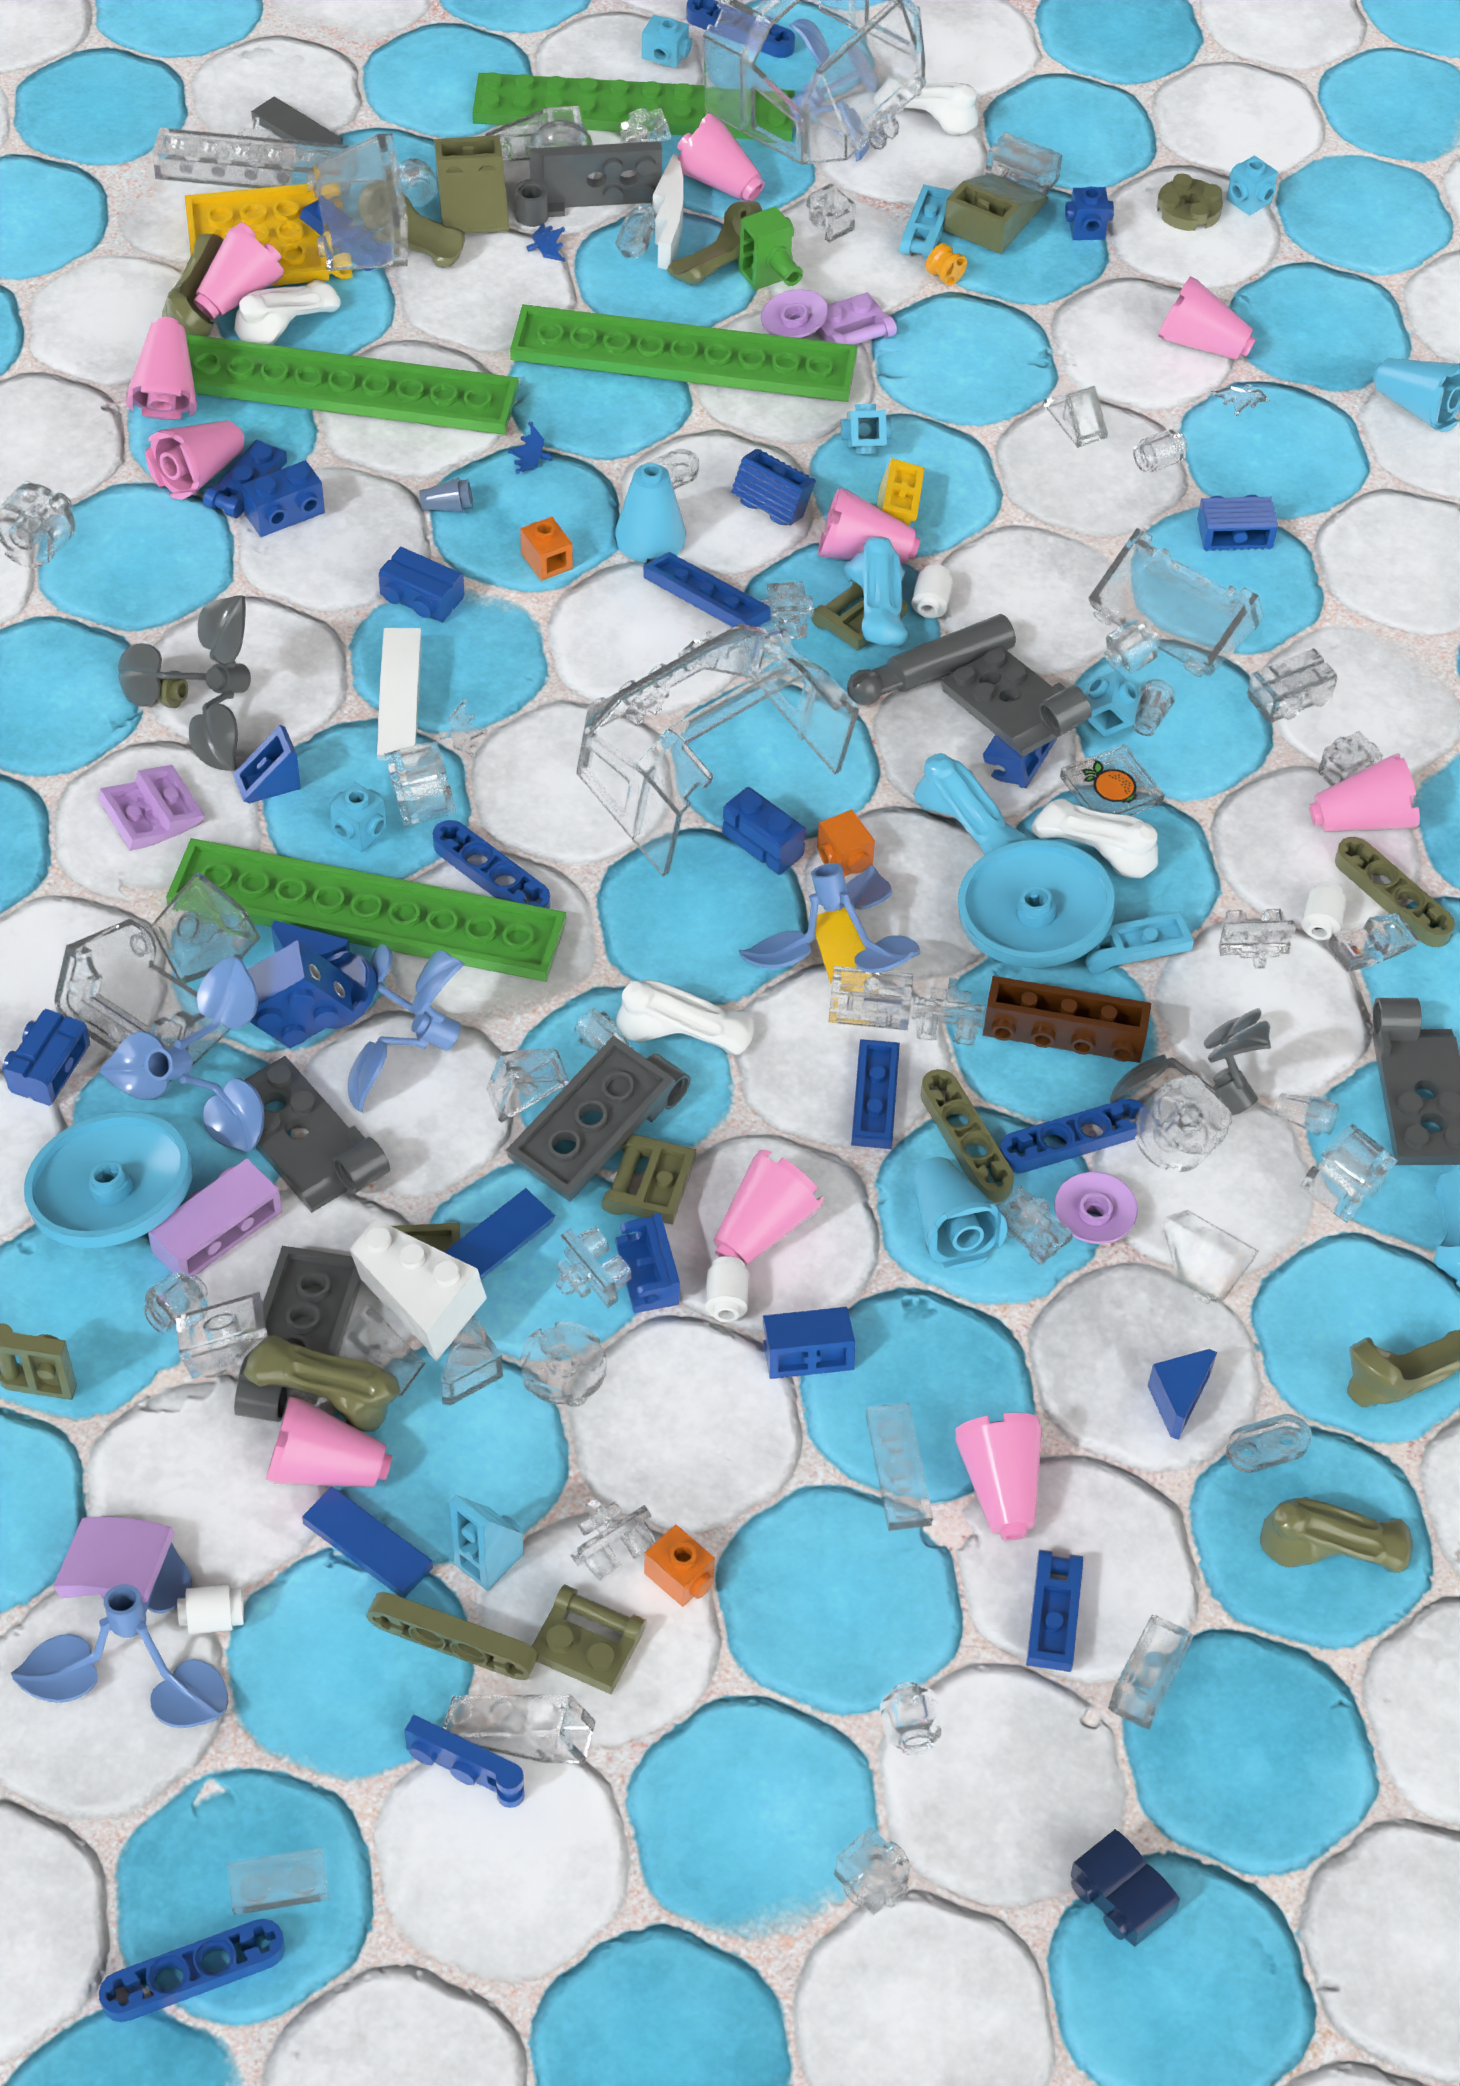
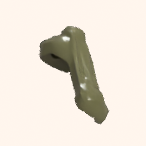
(434, 239)
(700, 265)
(180, 299)
(1390, 1377)
(351, 1385)
(1310, 1530)

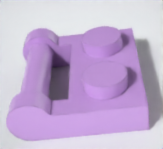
(856, 321)

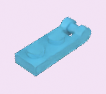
(925, 221)
(1141, 941)

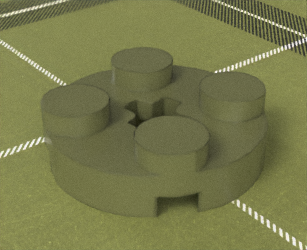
(1204, 201)

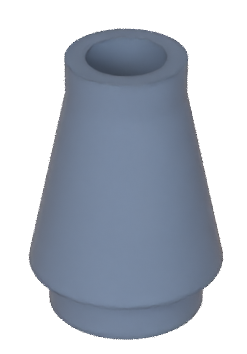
(448, 496)

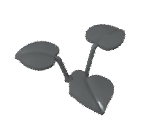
(215, 731)
(1236, 1037)

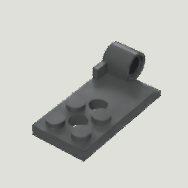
(562, 180)
(1023, 724)
(1411, 1061)
(618, 1086)
(329, 1156)
(287, 1302)

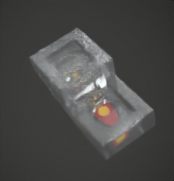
(1374, 943)

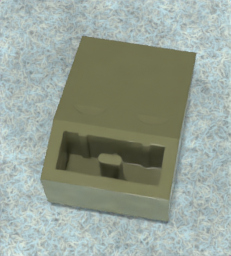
(471, 183)
(991, 211)

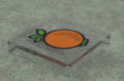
(1112, 783)

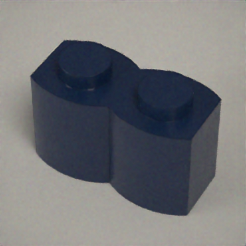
(1124, 1888)

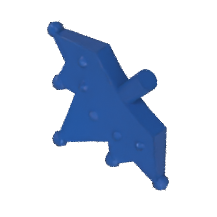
(546, 242)
(530, 452)

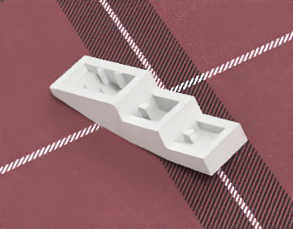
(669, 210)
(399, 689)

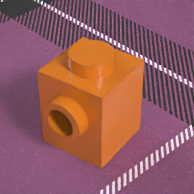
(546, 548)
(845, 842)
(680, 1566)

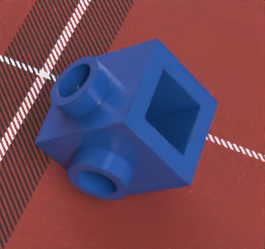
(1089, 213)

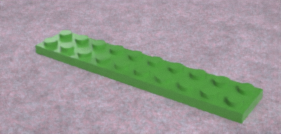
(607, 102)
(684, 352)
(352, 384)
(380, 909)

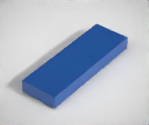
(875, 1094)
(502, 1233)
(367, 1542)

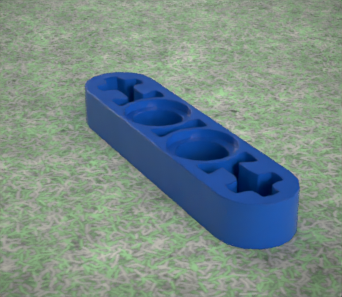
(779, 42)
(494, 867)
(1070, 1130)
(195, 1978)

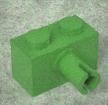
(766, 249)

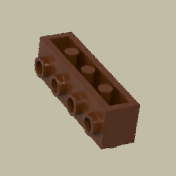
(1066, 1019)

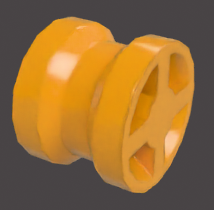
(946, 264)

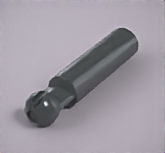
(931, 660)

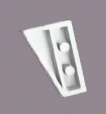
(419, 1284)

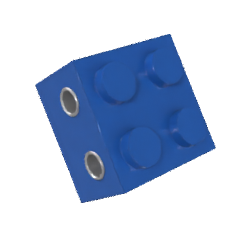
(298, 994)

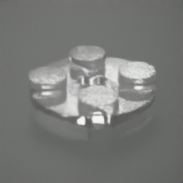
(563, 1385)

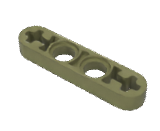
(1398, 888)
(972, 1133)
(452, 1636)

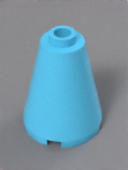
(1423, 389)
(650, 516)
(956, 1215)

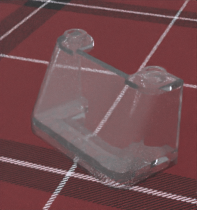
(361, 206)
(1189, 612)
(120, 991)

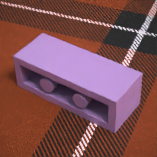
(216, 1219)

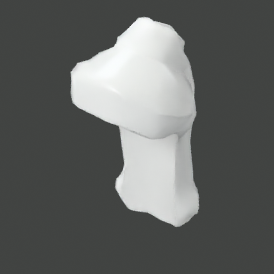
(950, 104)
(267, 312)
(1120, 839)
(658, 1010)

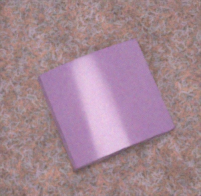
(151, 807)
(113, 1554)

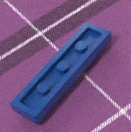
(706, 591)

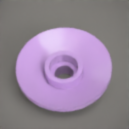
(794, 313)
(1099, 1195)

